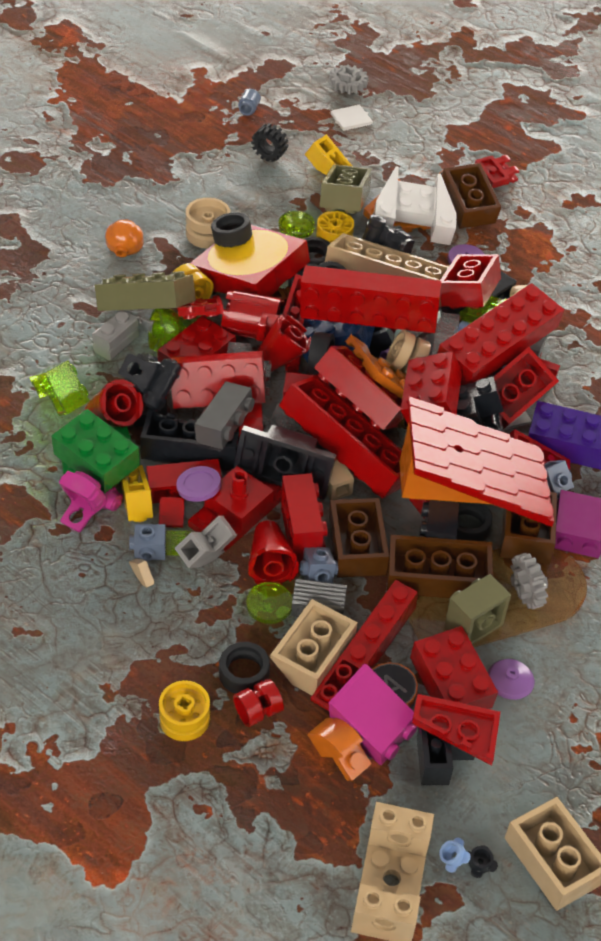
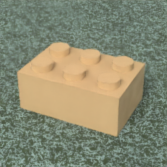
(556, 853)

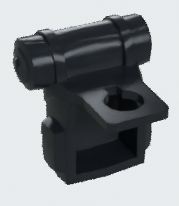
(387, 236)
(151, 377)

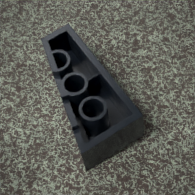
(175, 441)

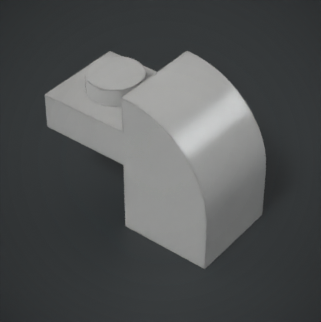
(206, 546)

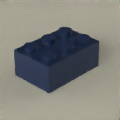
(340, 330)

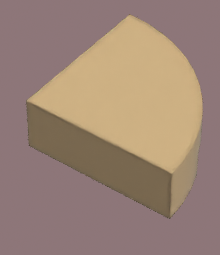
(142, 572)

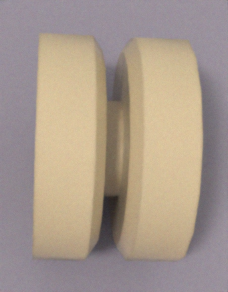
(199, 219)

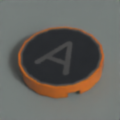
(399, 679)

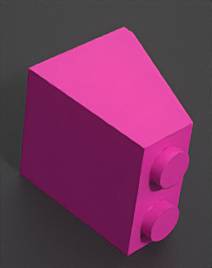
(374, 713)

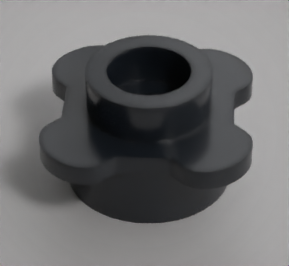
(489, 864)

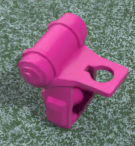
(86, 494)

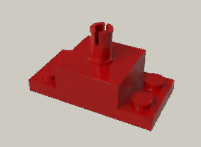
(241, 501)

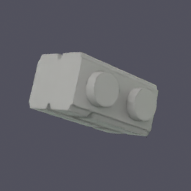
(115, 334)

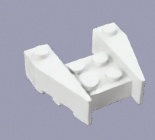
(418, 206)

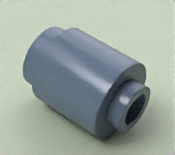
(249, 102)

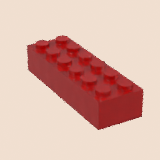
(370, 299)
(503, 333)
(345, 433)

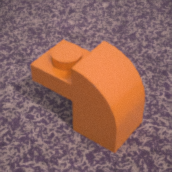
(342, 743)

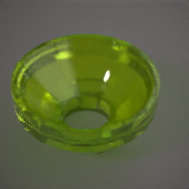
(297, 221)

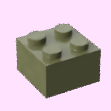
(478, 608)

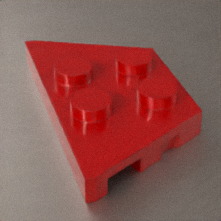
(201, 306)

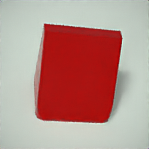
(172, 511)

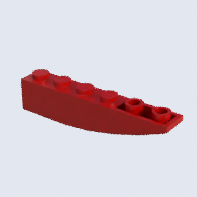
(370, 640)

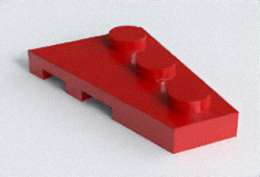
(460, 724)

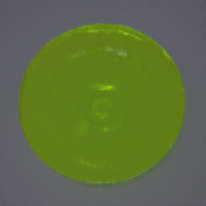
(269, 603)

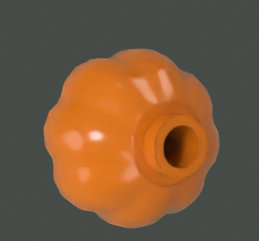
(124, 238)

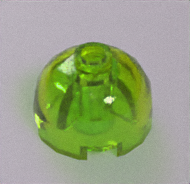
(165, 327)

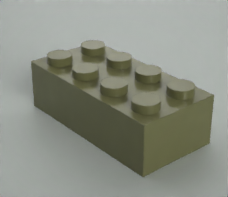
(345, 188)
(144, 291)

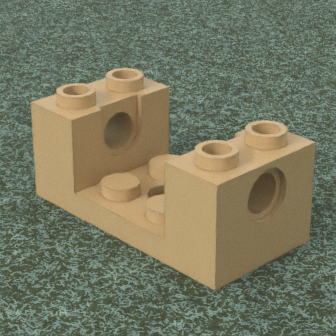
(397, 848)

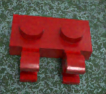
(498, 171)

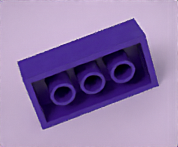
(568, 432)

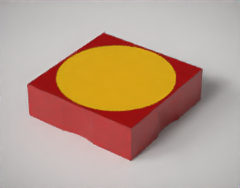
(255, 266)

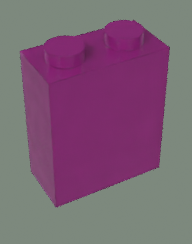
(578, 524)

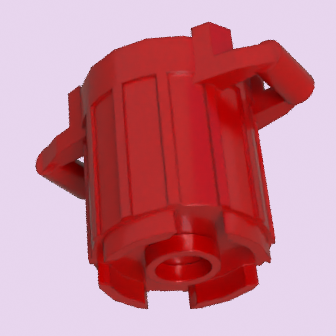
(250, 314)

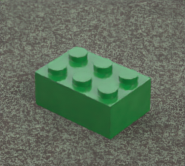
(96, 449)

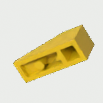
(324, 154)
(137, 496)

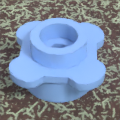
(448, 851)

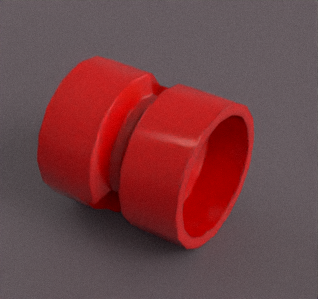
(256, 703)

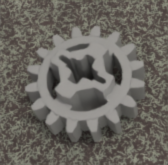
(348, 79)
(529, 581)

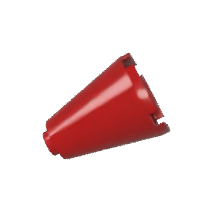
(285, 342)
(117, 403)
(271, 555)

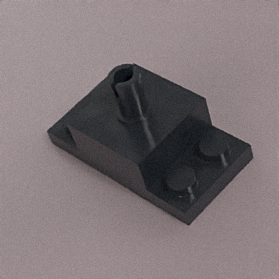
(283, 453)

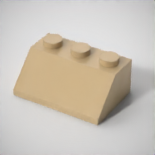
(313, 645)

